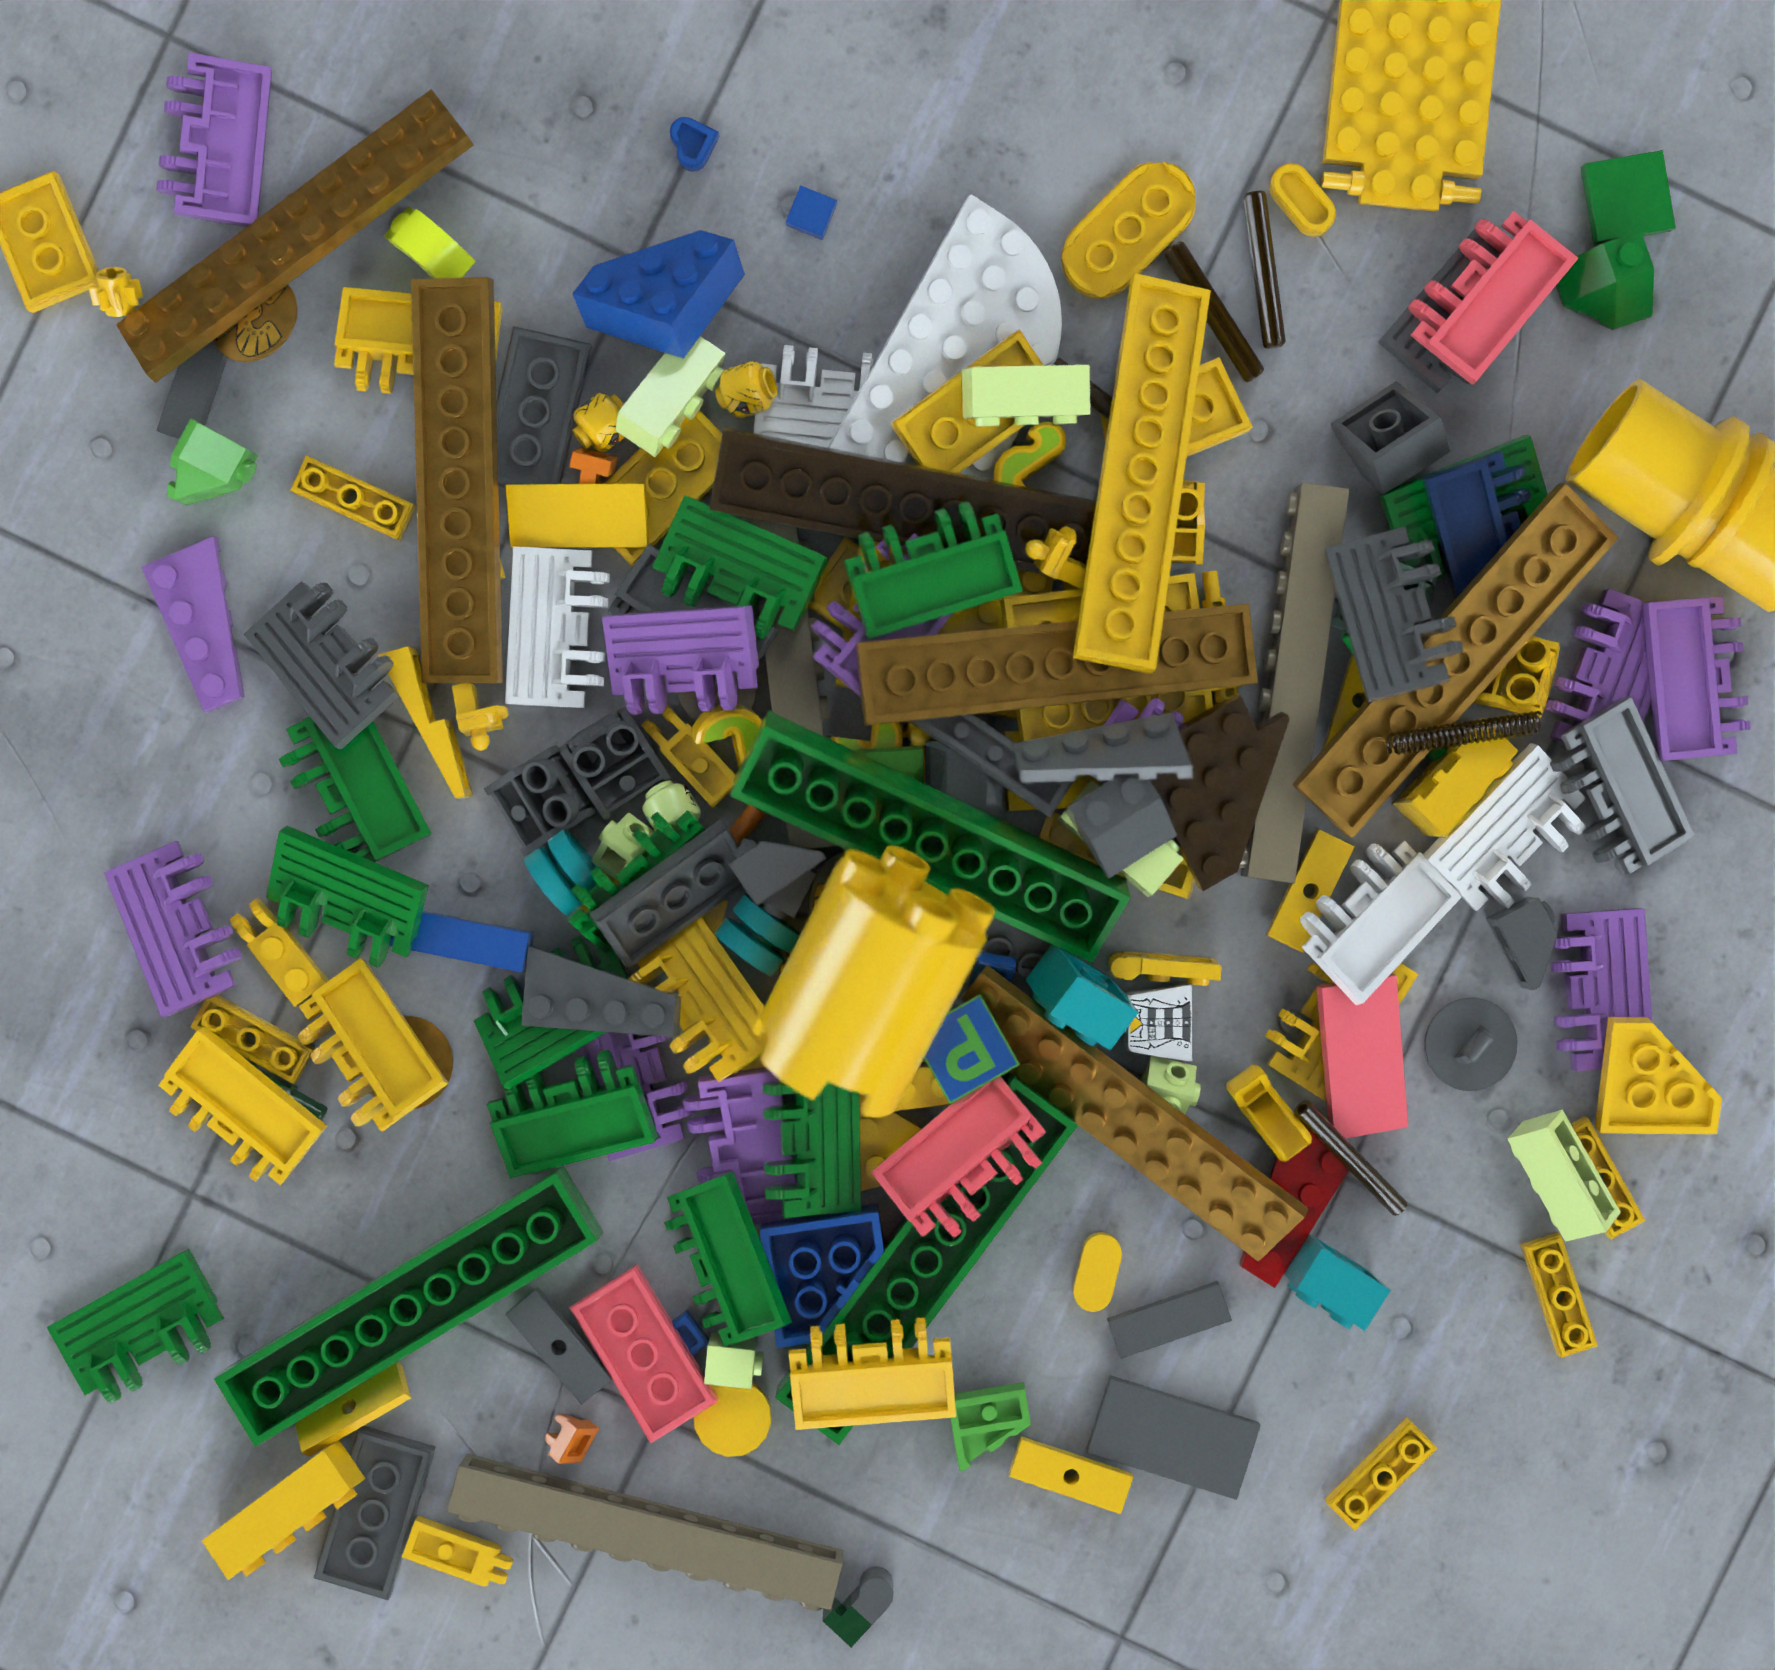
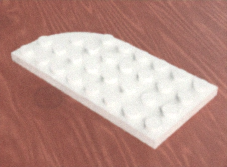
(970, 299)

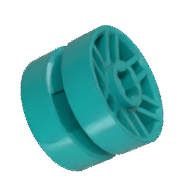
(563, 871)
(757, 935)

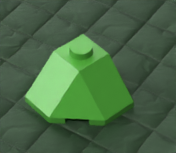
(208, 465)

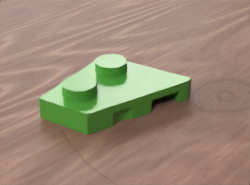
(987, 1420)

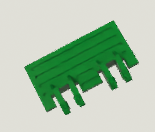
(1409, 506)
(744, 564)
(933, 578)
(365, 783)
(658, 845)
(354, 892)
(526, 1050)
(570, 1126)
(826, 1149)
(728, 1259)
(138, 1320)

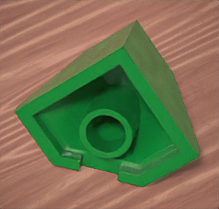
(1611, 282)

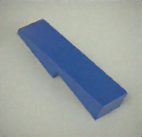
(472, 941)

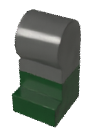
(862, 1606)

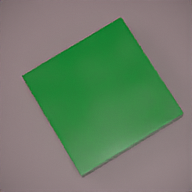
(1628, 196)

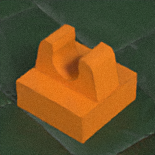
(593, 464)
(572, 1440)

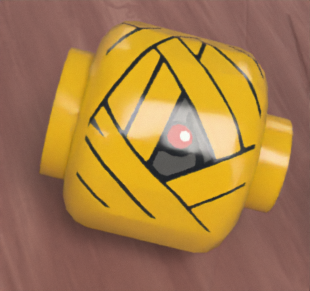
(746, 389)
(597, 422)

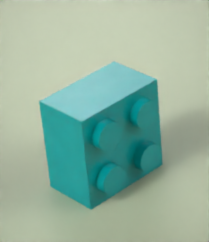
(1081, 997)
(1337, 1283)

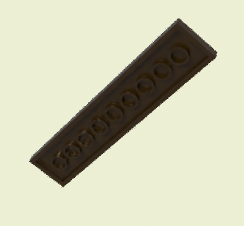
(864, 493)

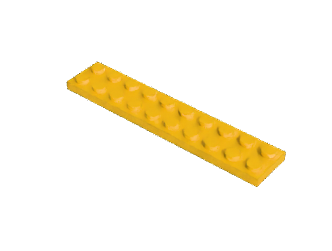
(1142, 474)

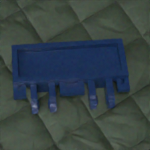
(1470, 515)

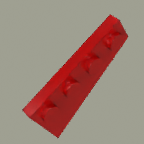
(1313, 1180)

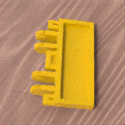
(380, 329)
(713, 1000)
(370, 1041)
(1306, 1061)
(241, 1105)
(872, 1385)

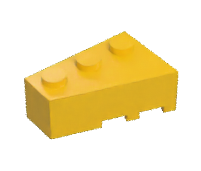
(1454, 784)

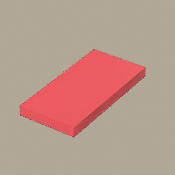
(1363, 1060)
(644, 1353)

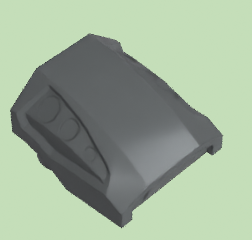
(613, 761)
(962, 780)
(541, 799)

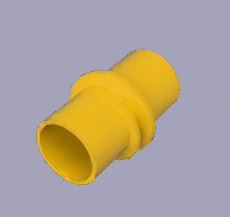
(1686, 486)

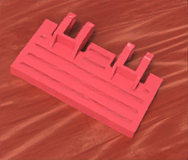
(1496, 295)
(957, 1150)

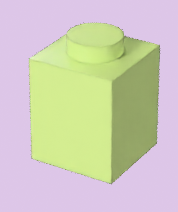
(732, 1364)

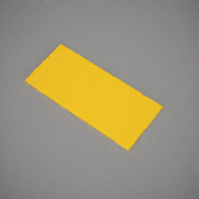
(577, 515)

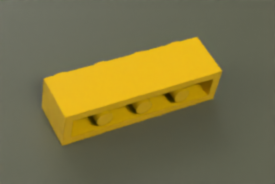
(284, 1509)

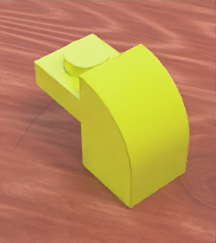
(428, 245)

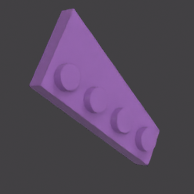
(195, 610)

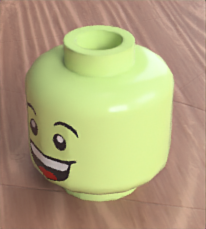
(670, 802)

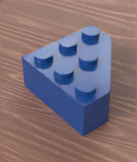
(662, 292)
(820, 1265)

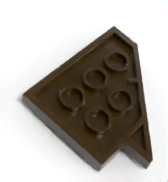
(1228, 781)

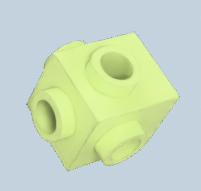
(619, 846)
(1172, 1081)

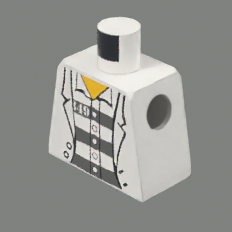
(1162, 1023)

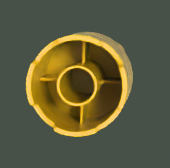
(871, 979)

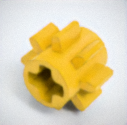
(115, 291)

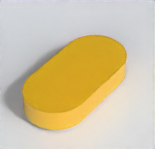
(1302, 199)
(1097, 1271)

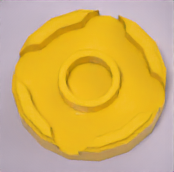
(736, 1421)

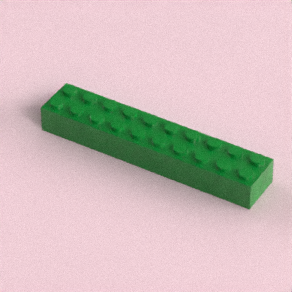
(874, 806)
(923, 1272)
(409, 1306)

